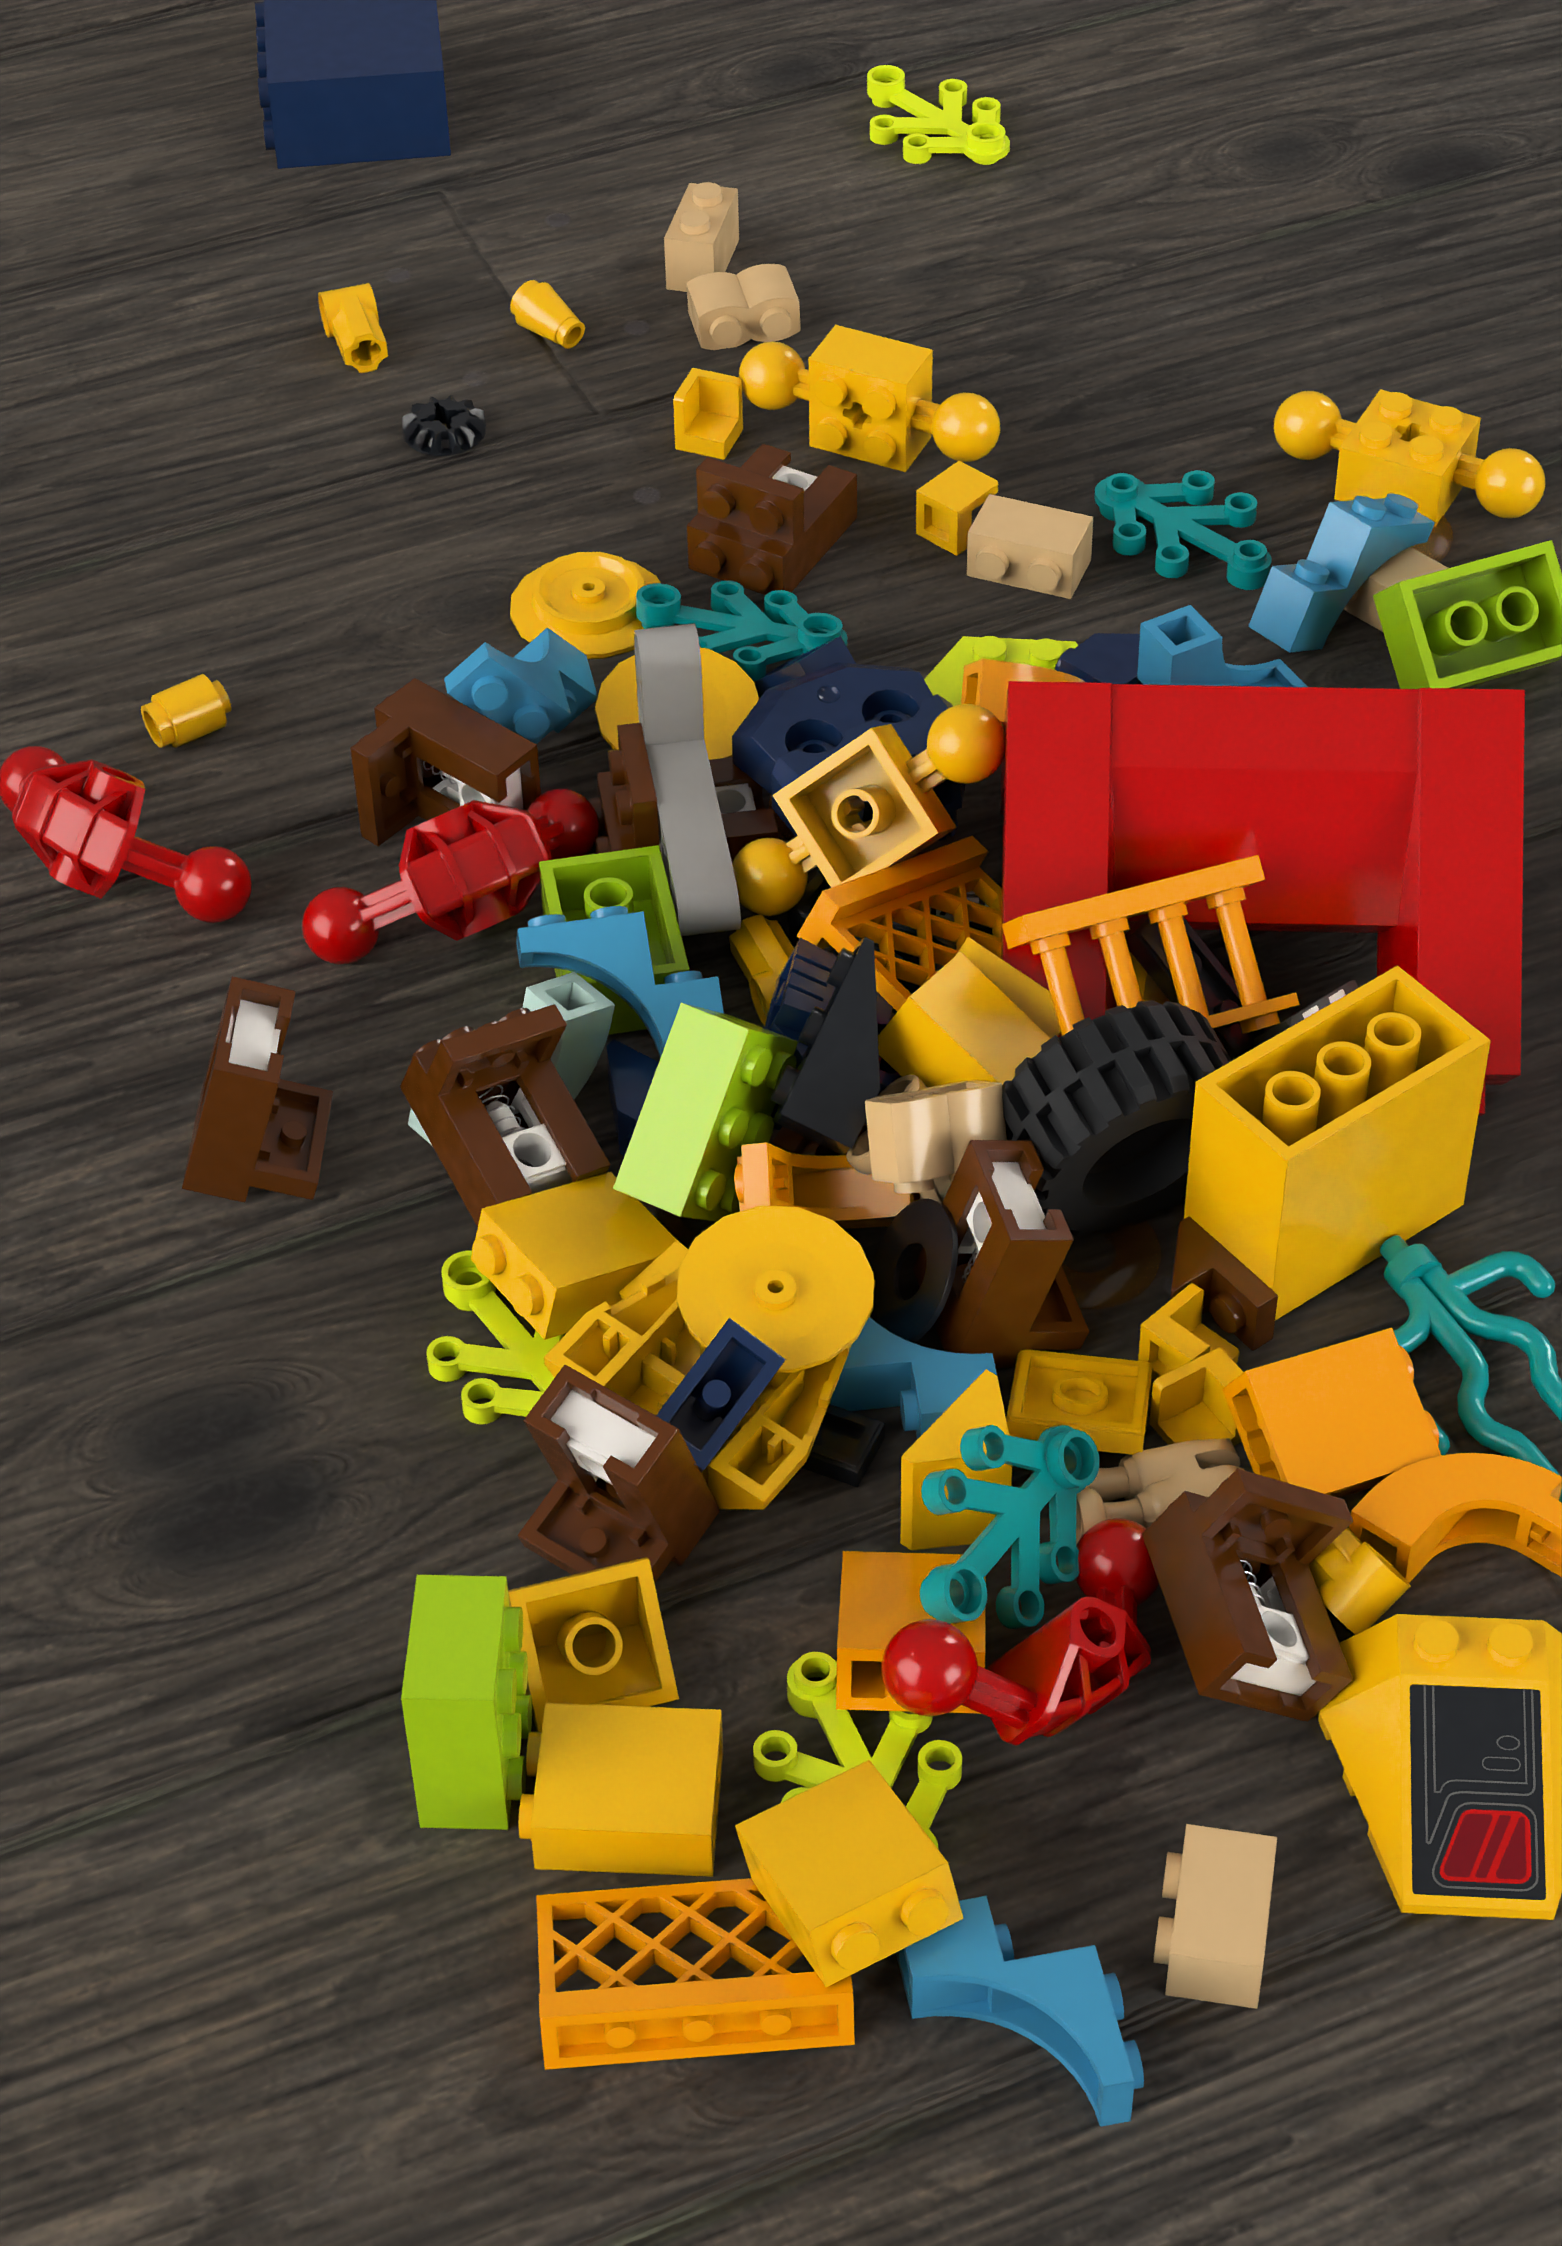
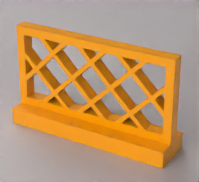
(904, 896)
(696, 2011)

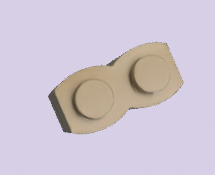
(743, 306)
(928, 1131)

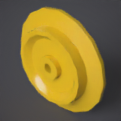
(584, 601)
(726, 701)
(781, 1278)

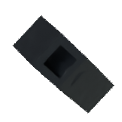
(841, 1062)

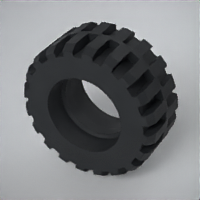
(1113, 1112)

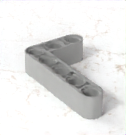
(687, 802)

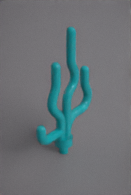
(1441, 1306)

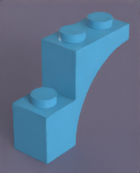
(1350, 545)
(1189, 651)
(529, 692)
(616, 953)
(895, 1372)
(1049, 1998)

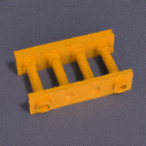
(1165, 905)

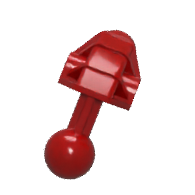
(84, 831)
(456, 873)
(1054, 1673)

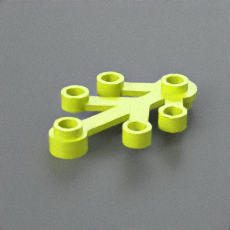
(981, 141)
(520, 1359)
(818, 1701)

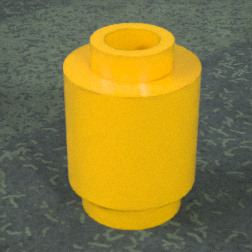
(186, 711)

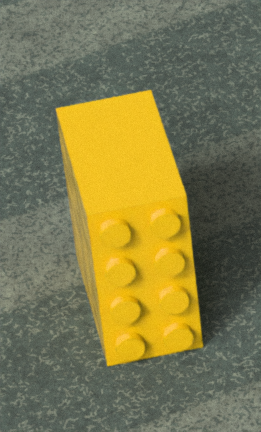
(1337, 1136)

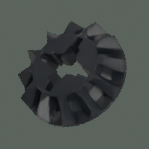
(427, 435)

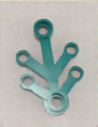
(1126, 498)
(661, 606)
(1062, 1466)

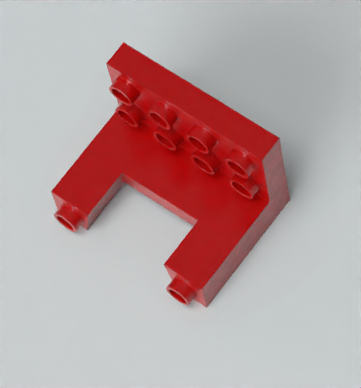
(1358, 801)

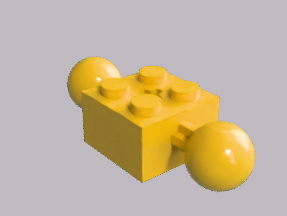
(870, 399)
(1409, 452)
(907, 815)

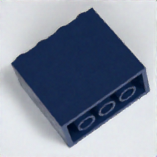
(351, 81)

